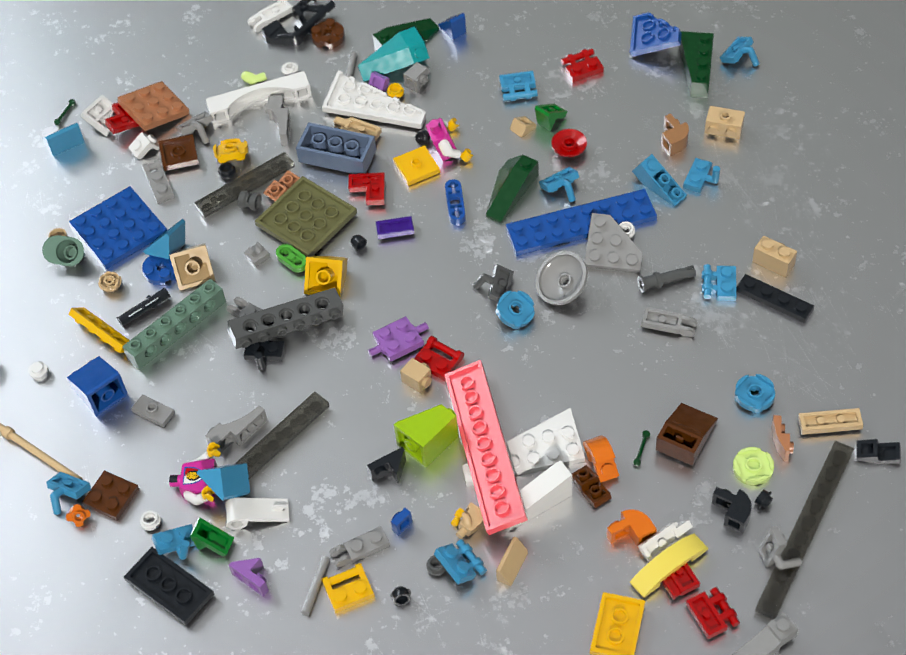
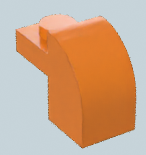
(602, 456)
(634, 524)

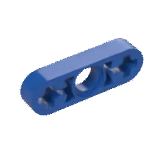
(455, 196)

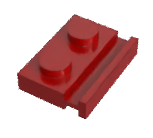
(681, 582)

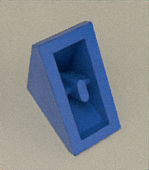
(454, 26)

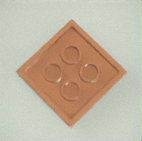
(153, 106)

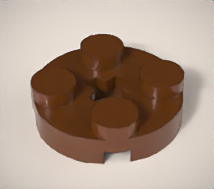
(331, 27)

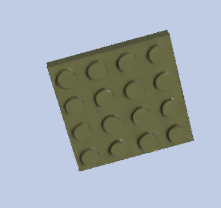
(306, 217)

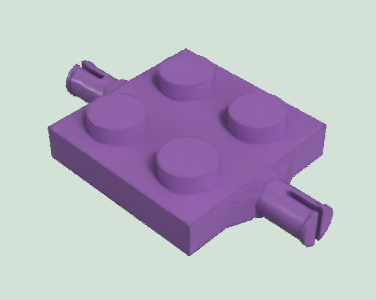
(398, 339)

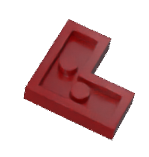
(121, 121)
(370, 183)

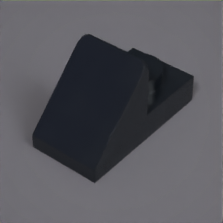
(392, 462)

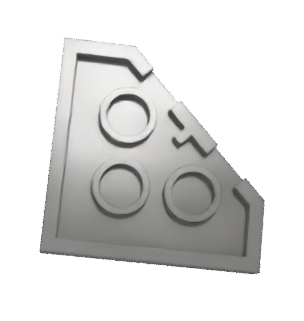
(610, 246)

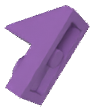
(248, 573)

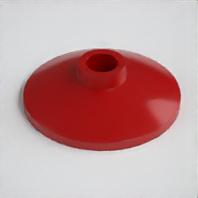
(569, 142)

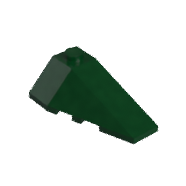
(425, 27)
(511, 185)

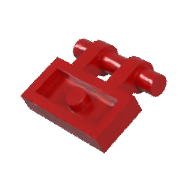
(584, 68)
(706, 614)

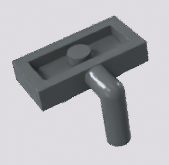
(499, 282)

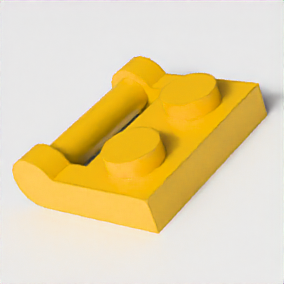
(351, 593)

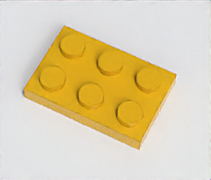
(617, 625)

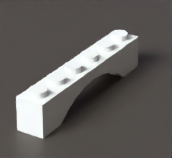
(226, 105)

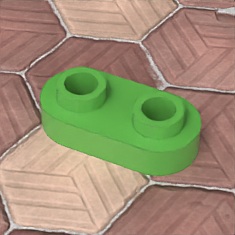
(293, 259)

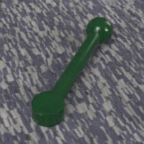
(71, 103)
(646, 435)

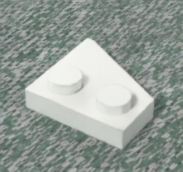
(97, 113)

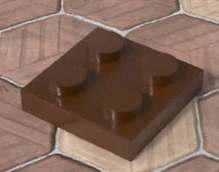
(178, 152)
(110, 495)

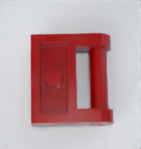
(438, 364)

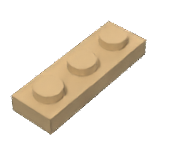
(830, 421)

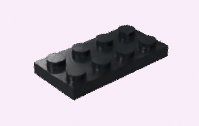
(169, 585)

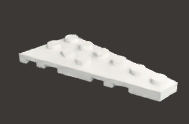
(367, 102)
(542, 447)

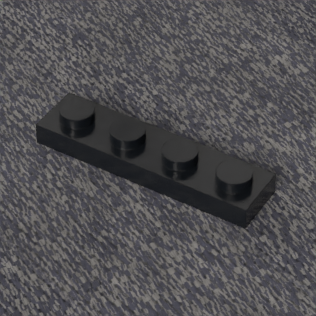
(775, 298)

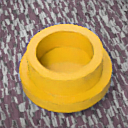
(395, 90)

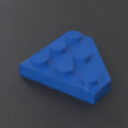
(652, 35)

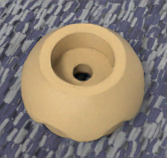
(110, 282)

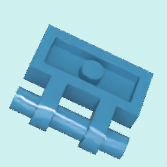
(518, 81)
(725, 282)
(456, 565)

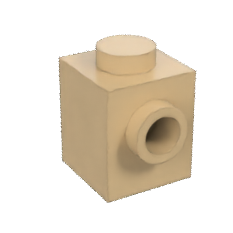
(416, 375)

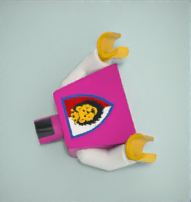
(443, 142)
(189, 482)

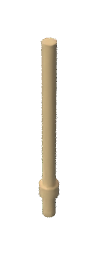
(9, 433)

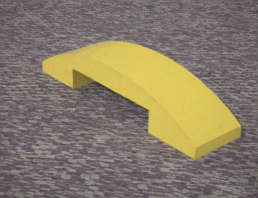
(666, 563)

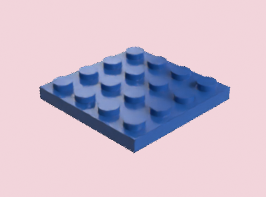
(118, 227)

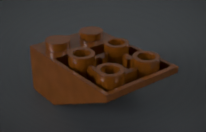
(685, 433)

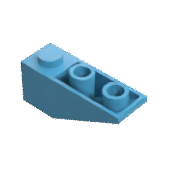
(658, 180)

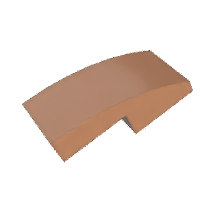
(277, 189)
(781, 439)

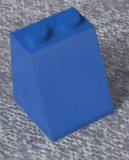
(98, 385)

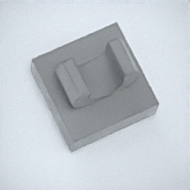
(257, 254)

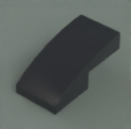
(876, 452)

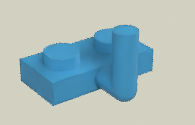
(737, 49)
(700, 174)
(560, 179)
(66, 485)
(174, 540)

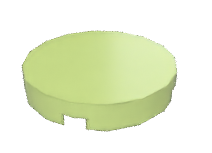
(753, 466)

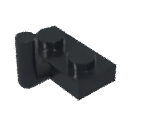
(265, 352)

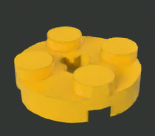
(230, 150)

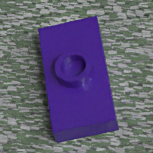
(395, 227)

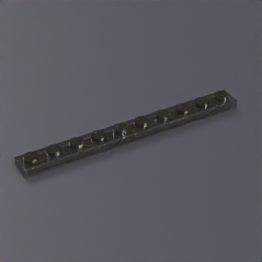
(805, 529)

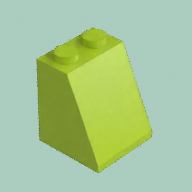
(427, 433)

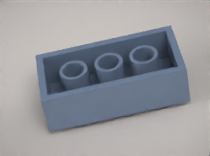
(336, 149)

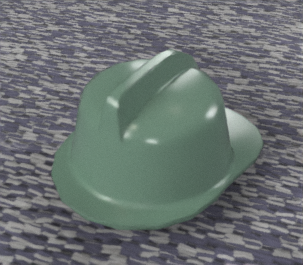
(63, 250)

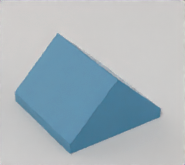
(64, 139)
(168, 242)
(227, 480)

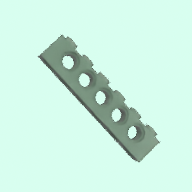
(174, 324)

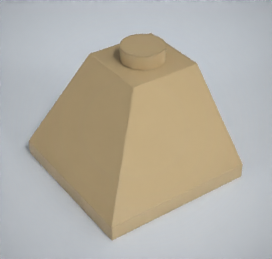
(192, 266)

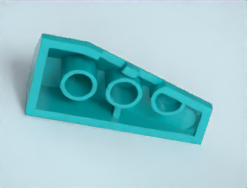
(399, 52)

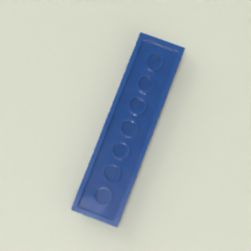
(574, 222)

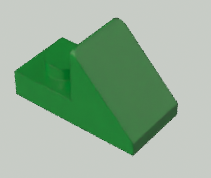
(548, 113)
(210, 536)

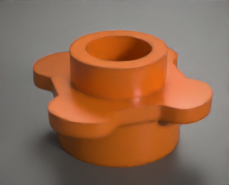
(77, 509)

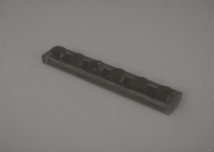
(248, 182)
(283, 433)

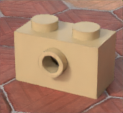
(727, 127)
(774, 256)

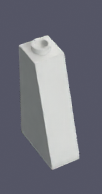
(546, 491)

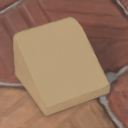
(522, 126)

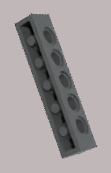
(290, 310)

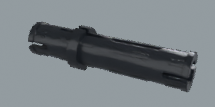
(124, 319)

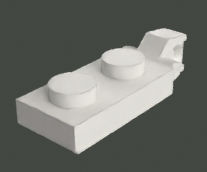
(664, 538)

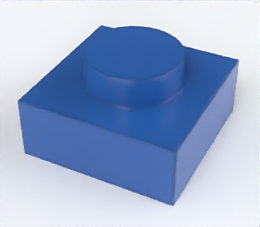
(401, 521)

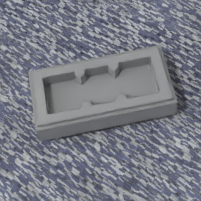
(153, 410)

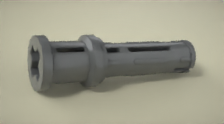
(659, 279)

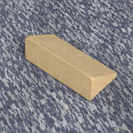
(511, 562)

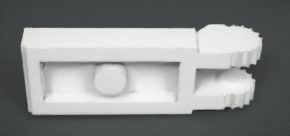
(270, 14)

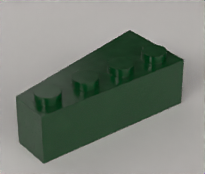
(696, 58)

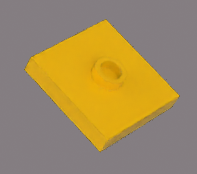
(416, 165)

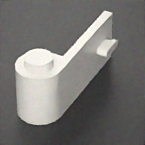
(244, 510)

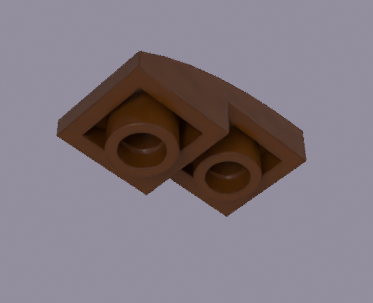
(590, 487)

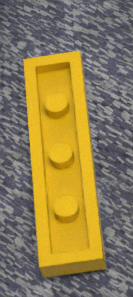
(99, 327)

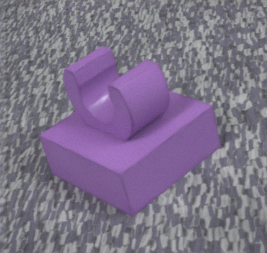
(379, 81)

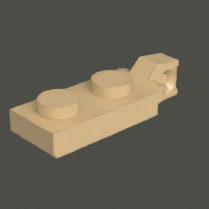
(356, 125)

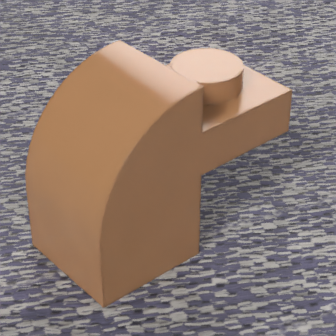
(676, 135)

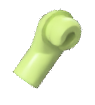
(253, 79)

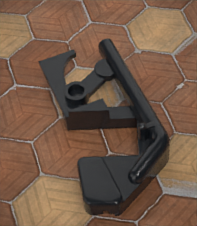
(276, 34)

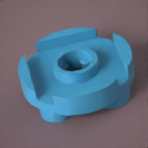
(511, 318)
(758, 402)

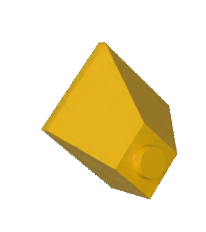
(325, 273)

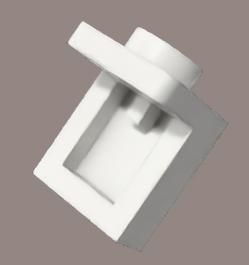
(143, 144)

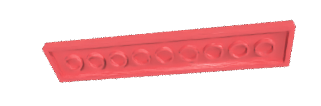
(485, 448)

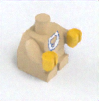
(470, 522)

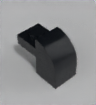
(738, 508)

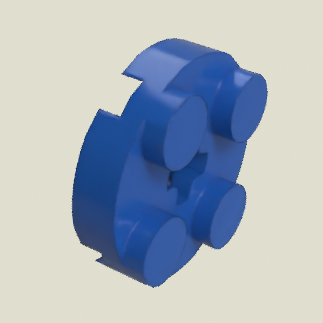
(156, 276)

